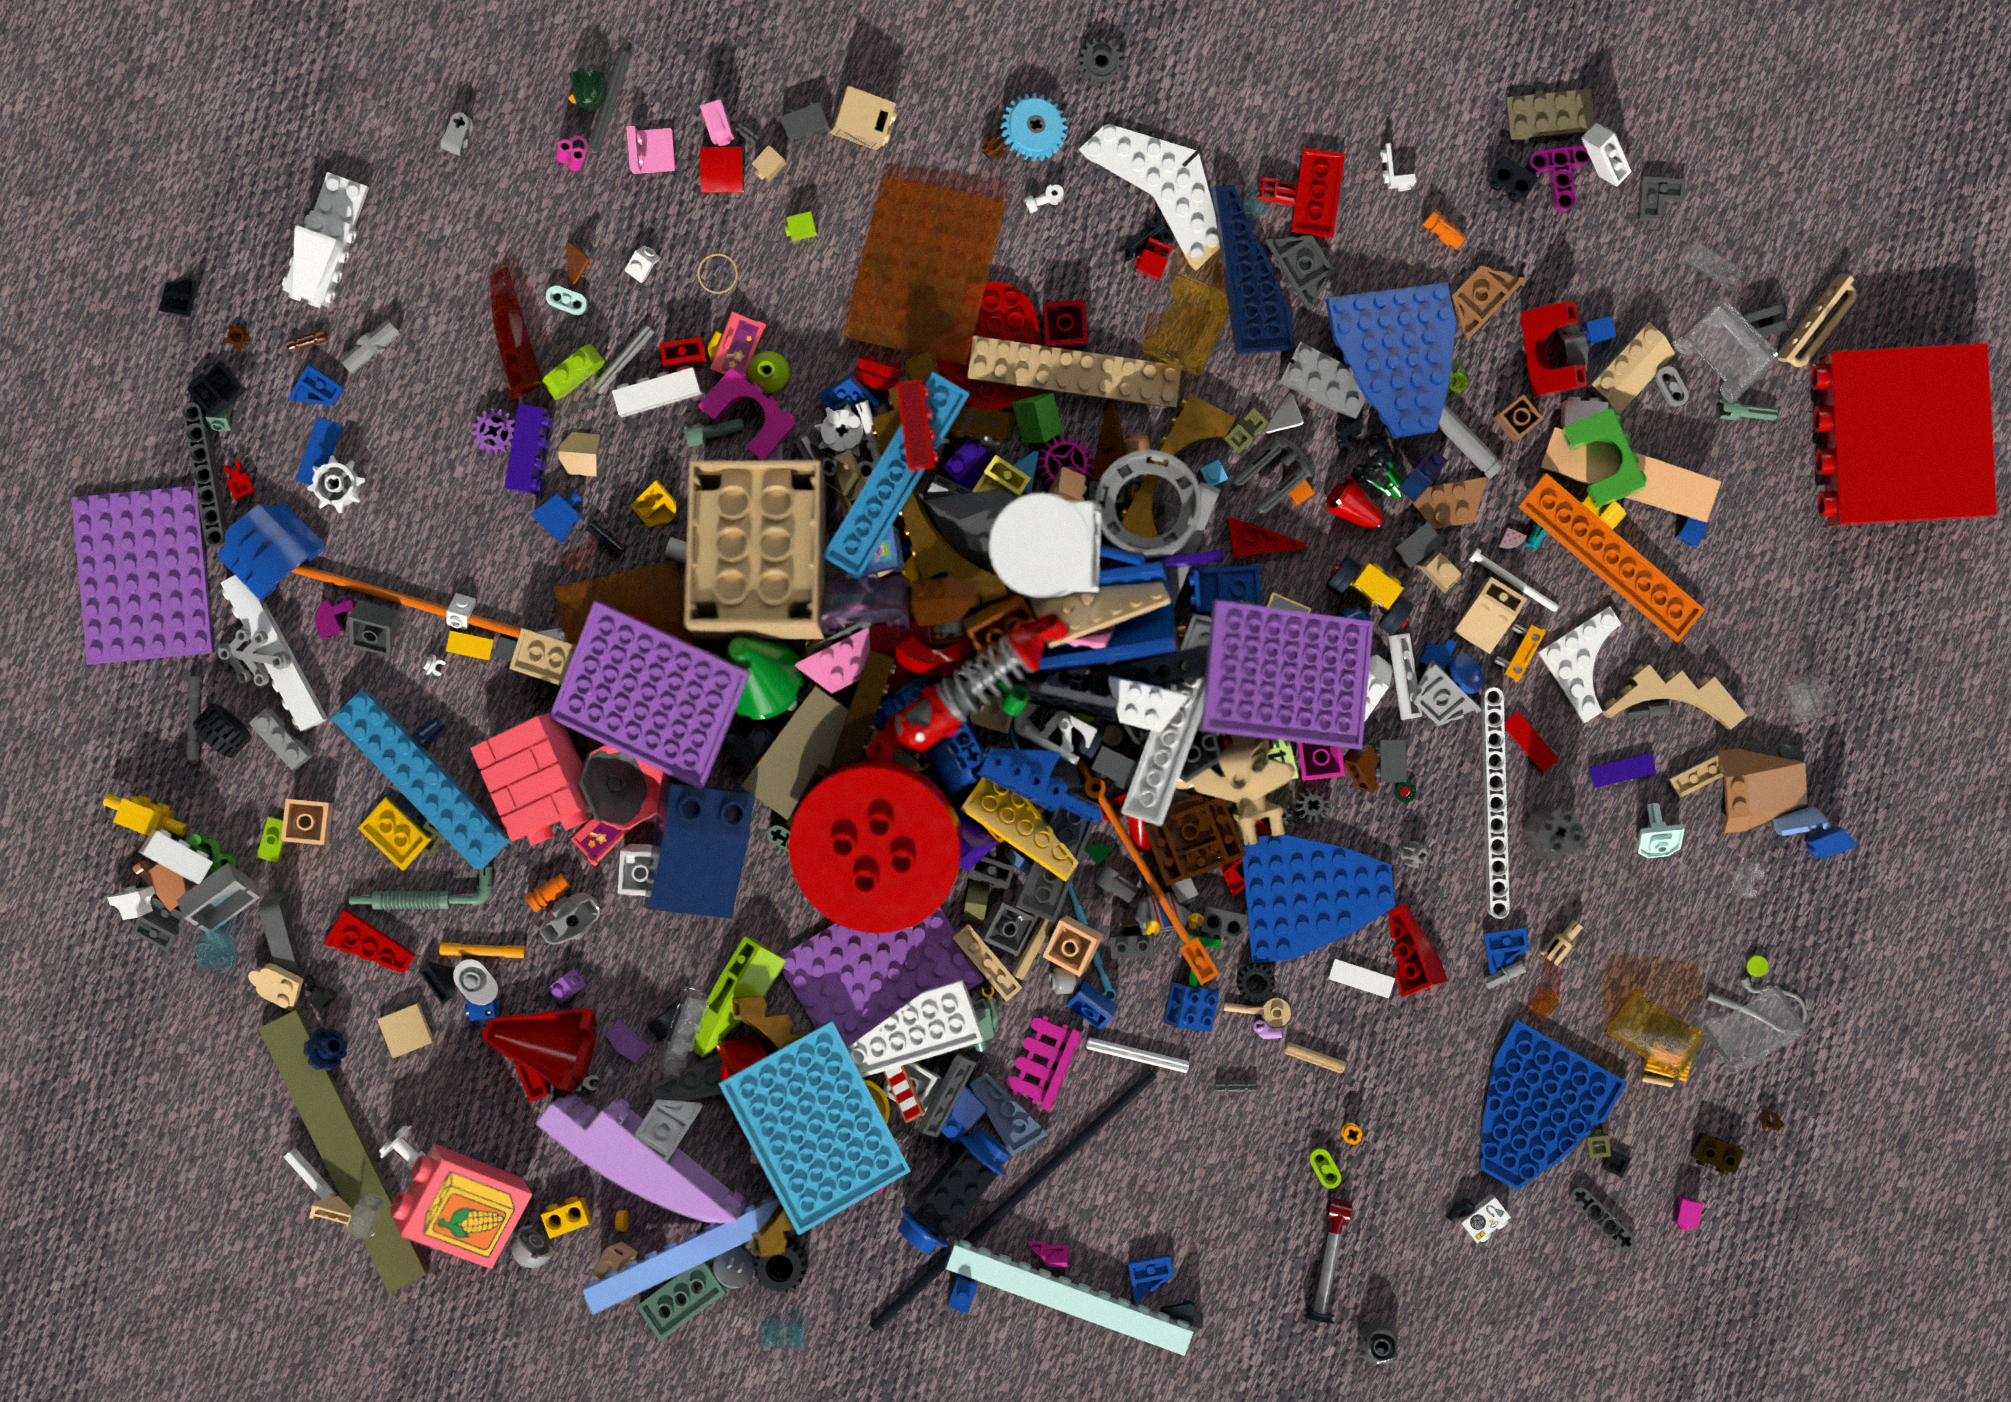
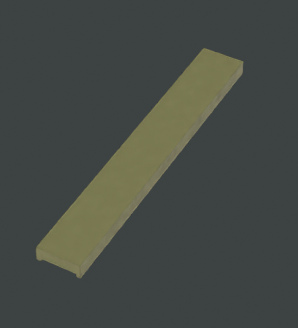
(341, 1146)

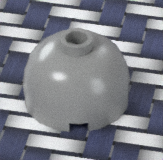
(531, 1248)

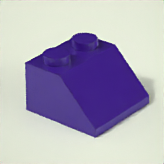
(968, 464)

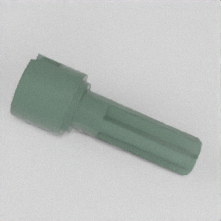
(1736, 410)
(697, 434)

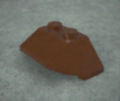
(942, 599)

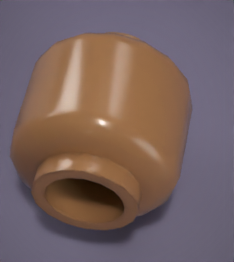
(1136, 442)

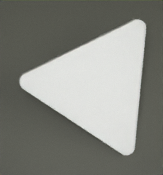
(1286, 416)

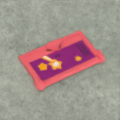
(739, 345)
(597, 840)

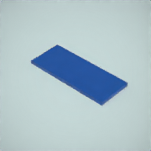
(319, 448)

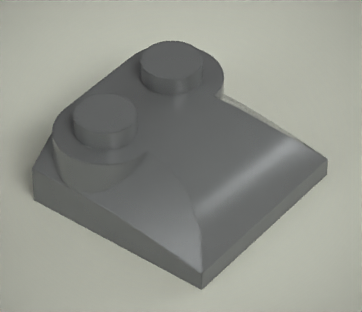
(1007, 927)

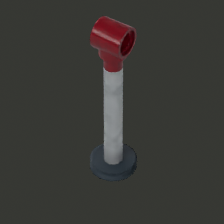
(1338, 1214)

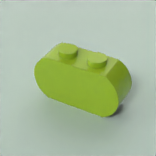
(573, 371)

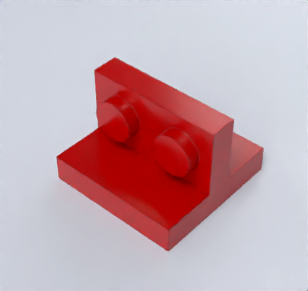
(739, 1055)

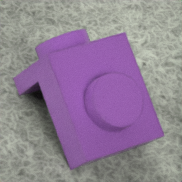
(566, 986)

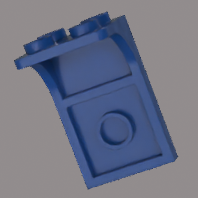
(1223, 584)

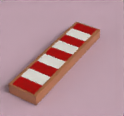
(904, 1093)

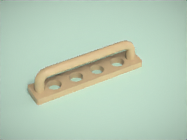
(1815, 317)

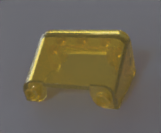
(1189, 326)
(1655, 1033)

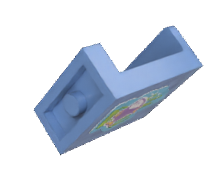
(887, 556)

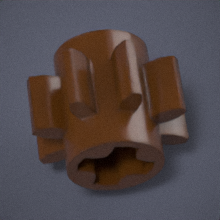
(993, 146)

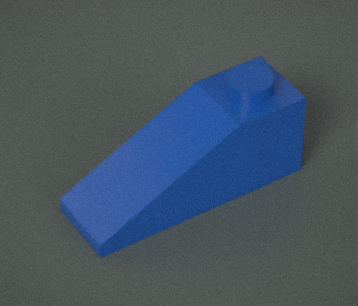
(1829, 842)

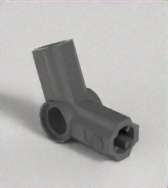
(810, 452)

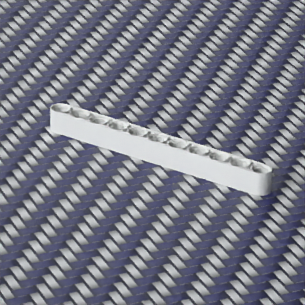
(1499, 812)

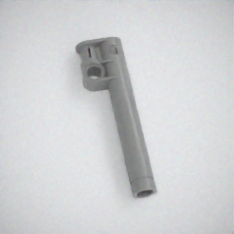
(1469, 443)

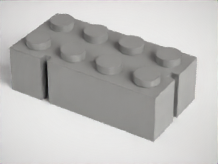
(1323, 381)

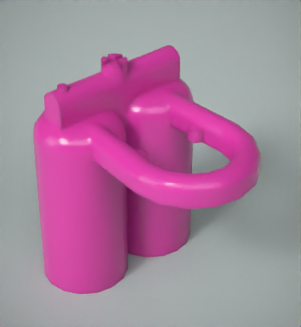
(572, 157)

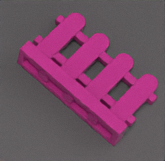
(1045, 1073)

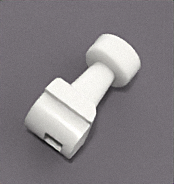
(1052, 195)

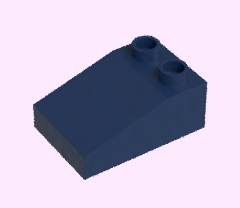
(698, 849)

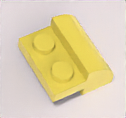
(1004, 477)

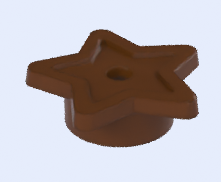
(231, 336)

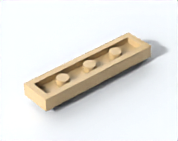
(987, 962)

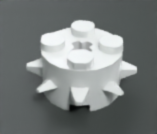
(835, 421)
(324, 485)

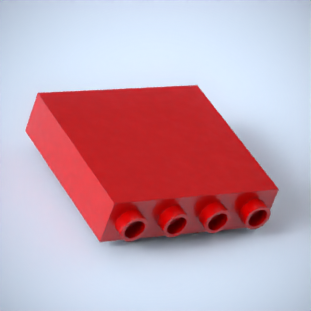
(1905, 435)

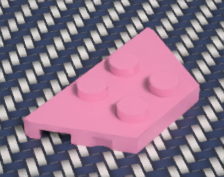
(839, 663)

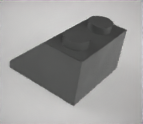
(373, 628)

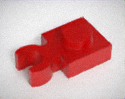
(240, 483)

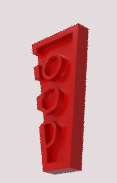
(360, 938)

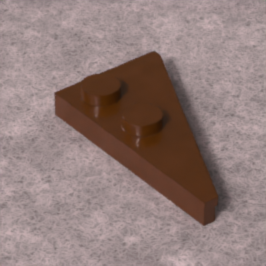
(1110, 443)

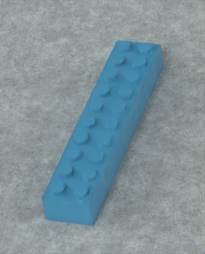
(421, 779)

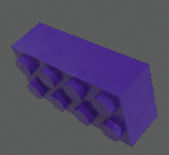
(528, 449)

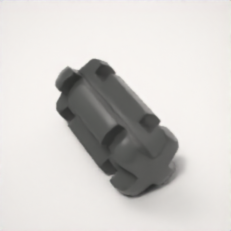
(747, 133)

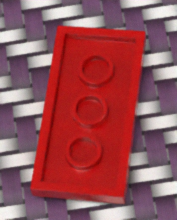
(1317, 193)

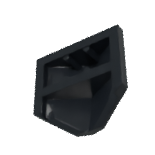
(179, 297)

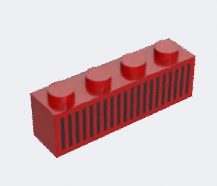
(915, 425)

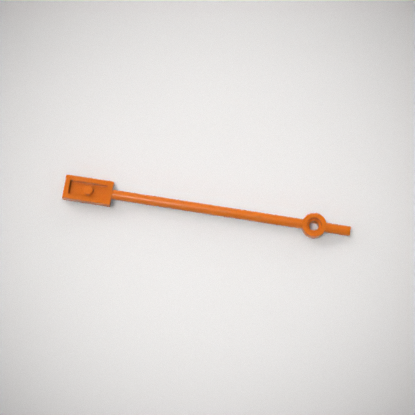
(1193, 949)

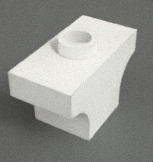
(133, 901)

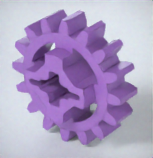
(483, 437)

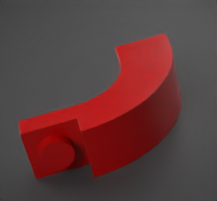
(933, 662)

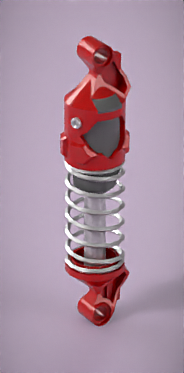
(946, 706)

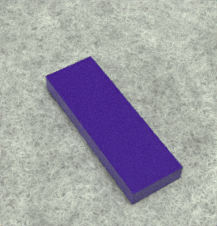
(1622, 770)

